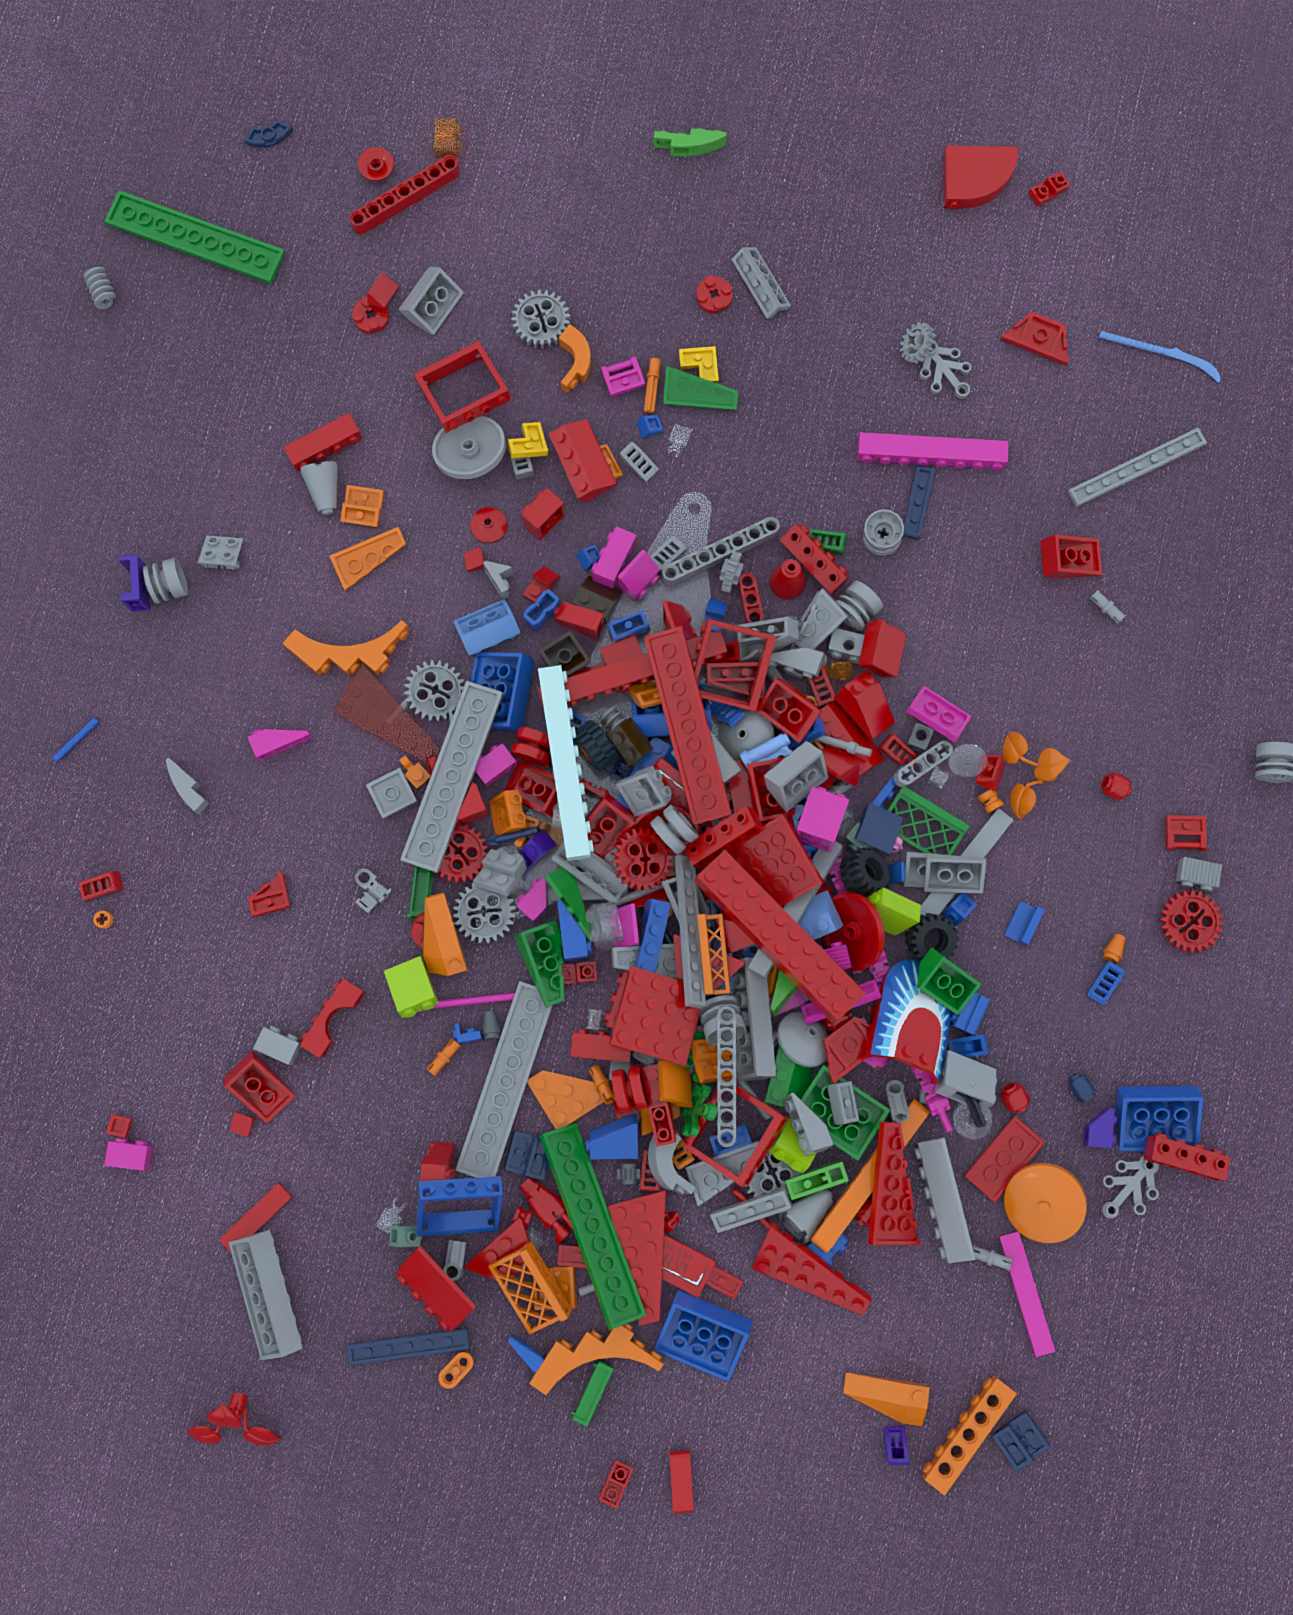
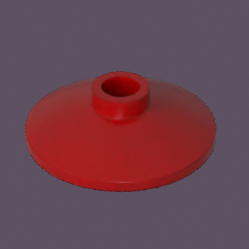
(375, 157)
(492, 532)

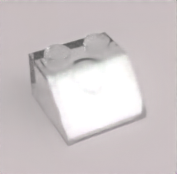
(604, 925)

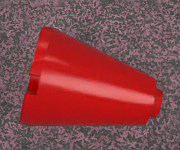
(788, 580)

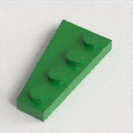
(692, 390)

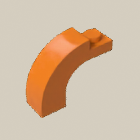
(576, 344)

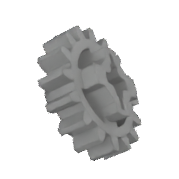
(917, 342)
(731, 571)

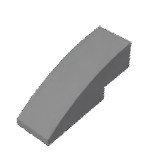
(186, 787)

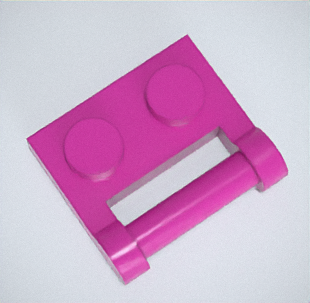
(624, 381)

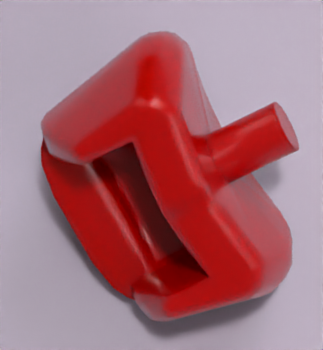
(671, 1221)

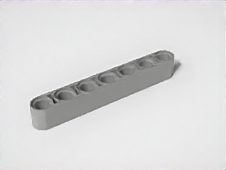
(726, 544)
(726, 1085)

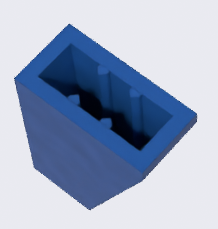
(615, 1140)

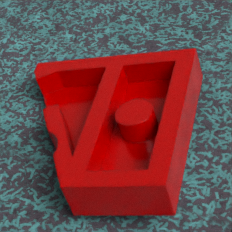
(270, 898)

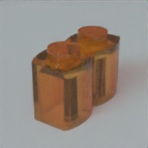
(446, 136)

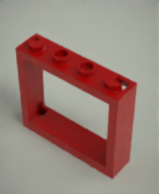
(450, 365)
(761, 668)
(760, 1151)

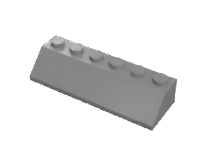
(755, 1048)
(944, 1200)
(265, 1295)

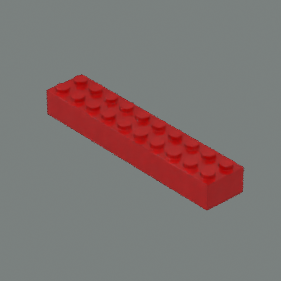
(779, 937)

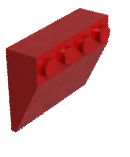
(434, 1290)

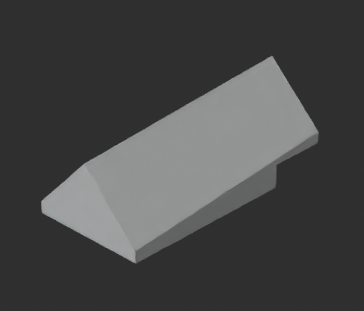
(944, 872)

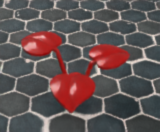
(229, 1417)

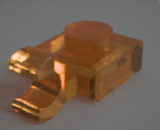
(839, 670)
(555, 834)

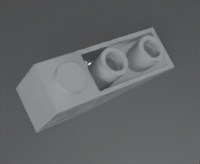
(801, 660)
(809, 1128)

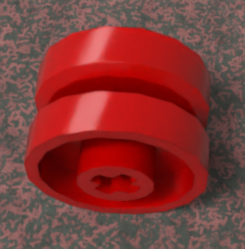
(532, 747)
(629, 1089)

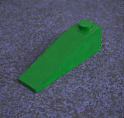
(569, 893)
(543, 957)

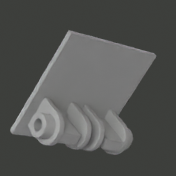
(221, 552)

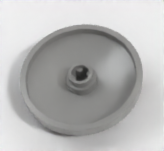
(469, 449)

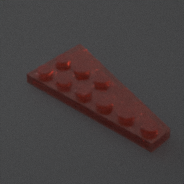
(376, 711)

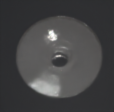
(968, 753)
(967, 1129)

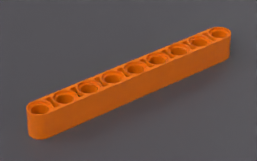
(861, 1186)

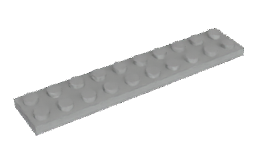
(451, 777)
(505, 1083)

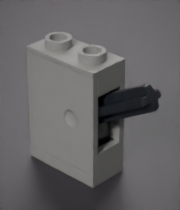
(969, 1084)

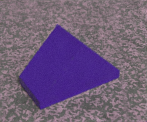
(896, 1445)

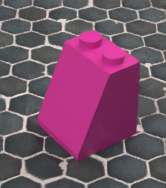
(822, 818)

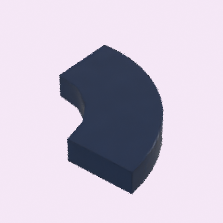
(268, 135)

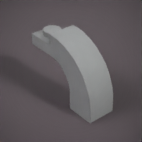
(663, 1170)

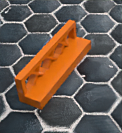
(706, 954)

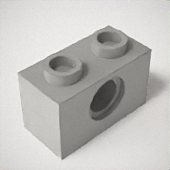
(839, 638)

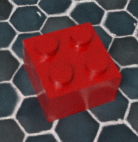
(543, 513)

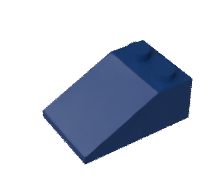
(573, 939)

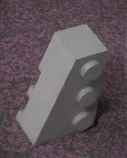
(783, 628)

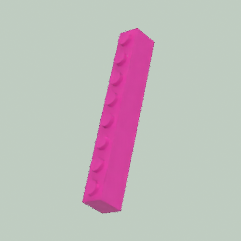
(932, 451)

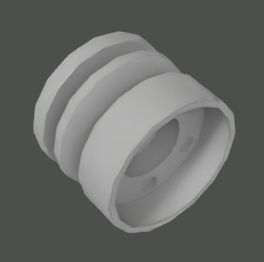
(883, 522)
(163, 581)
(859, 604)
(1276, 762)
(709, 1014)

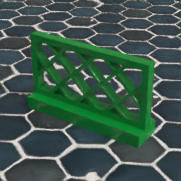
(933, 811)

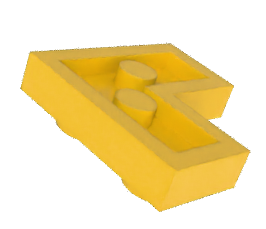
(701, 358)
(531, 445)

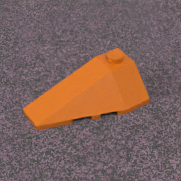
(441, 942)
(894, 1398)

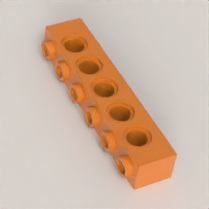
(968, 1446)

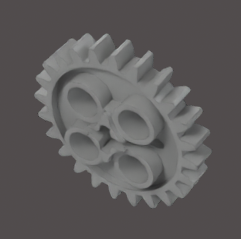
(525, 323)
(441, 675)
(486, 929)
(756, 1182)

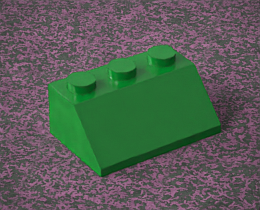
(946, 981)
(789, 1079)

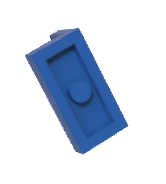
(1024, 923)

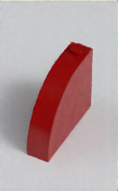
(976, 174)

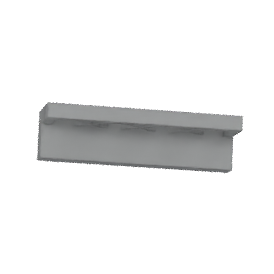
(759, 281)
(593, 868)

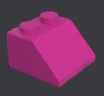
(638, 576)

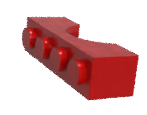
(318, 1039)

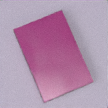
(939, 714)

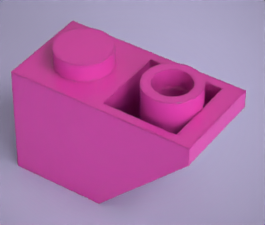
(535, 901)

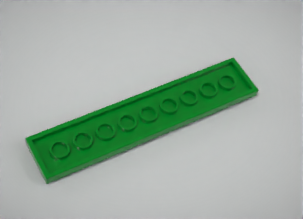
(195, 237)
(592, 1226)

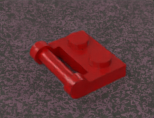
(1185, 826)

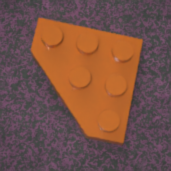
(564, 1096)

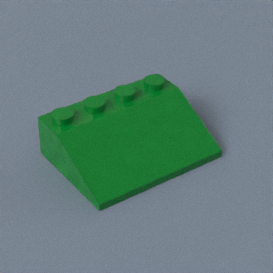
(852, 1136)

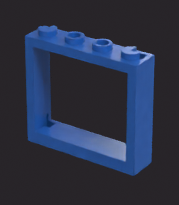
(461, 1221)

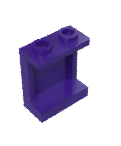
(139, 596)

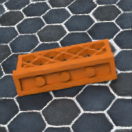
(545, 1282)

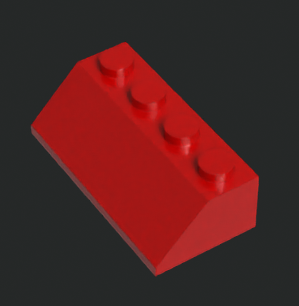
(583, 460)
(843, 727)

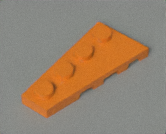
(364, 557)

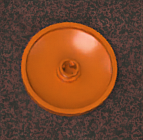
(1045, 1203)

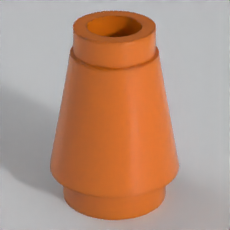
(1114, 949)

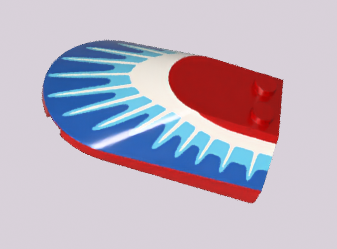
(909, 1022)

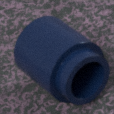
(1081, 1087)

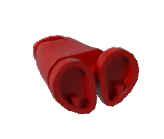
(547, 1207)

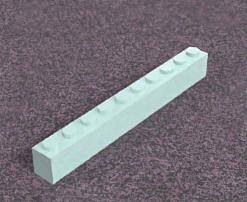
(564, 763)

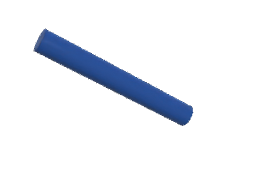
(76, 739)

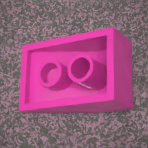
(629, 926)

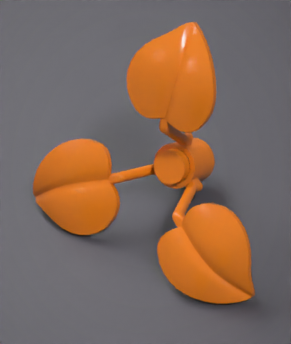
(1049, 767)

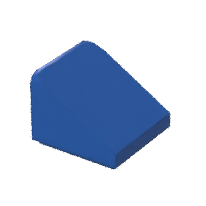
(649, 426)
(588, 556)
(897, 873)

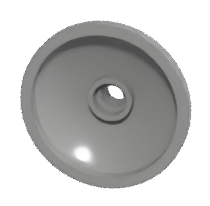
(757, 731)
(802, 1041)

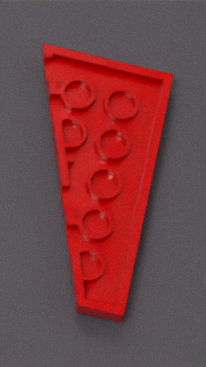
(892, 1196)
(641, 1236)
(803, 1269)

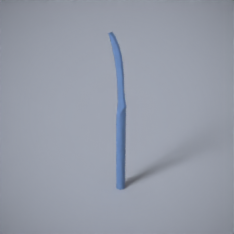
(1174, 353)

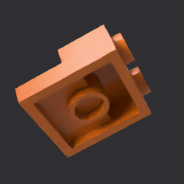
(507, 812)

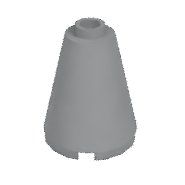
(322, 485)
(807, 1214)

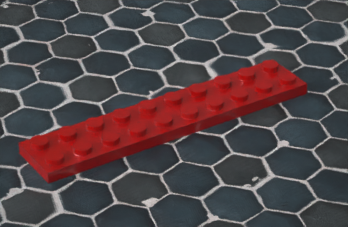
(688, 725)

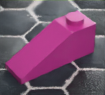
(271, 742)

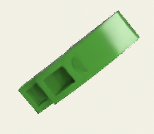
(697, 143)

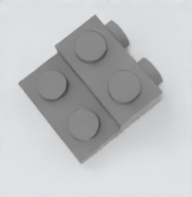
(644, 791)
(500, 871)

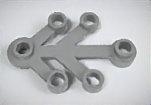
(944, 367)
(1131, 1183)

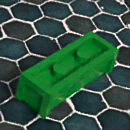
(421, 888)
(593, 1392)

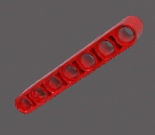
(409, 187)

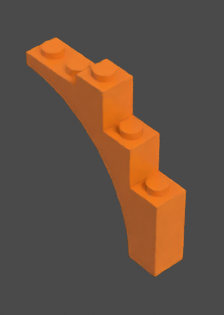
(347, 658)
(592, 1347)

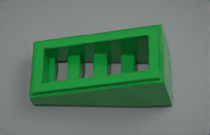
(835, 536)

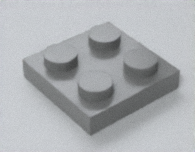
(391, 793)

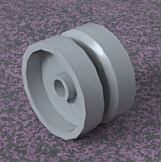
(676, 826)

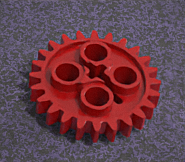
(470, 843)
(625, 860)
(1179, 908)

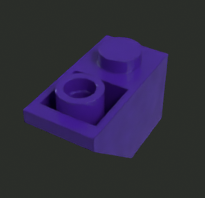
(537, 849)
(1100, 1129)

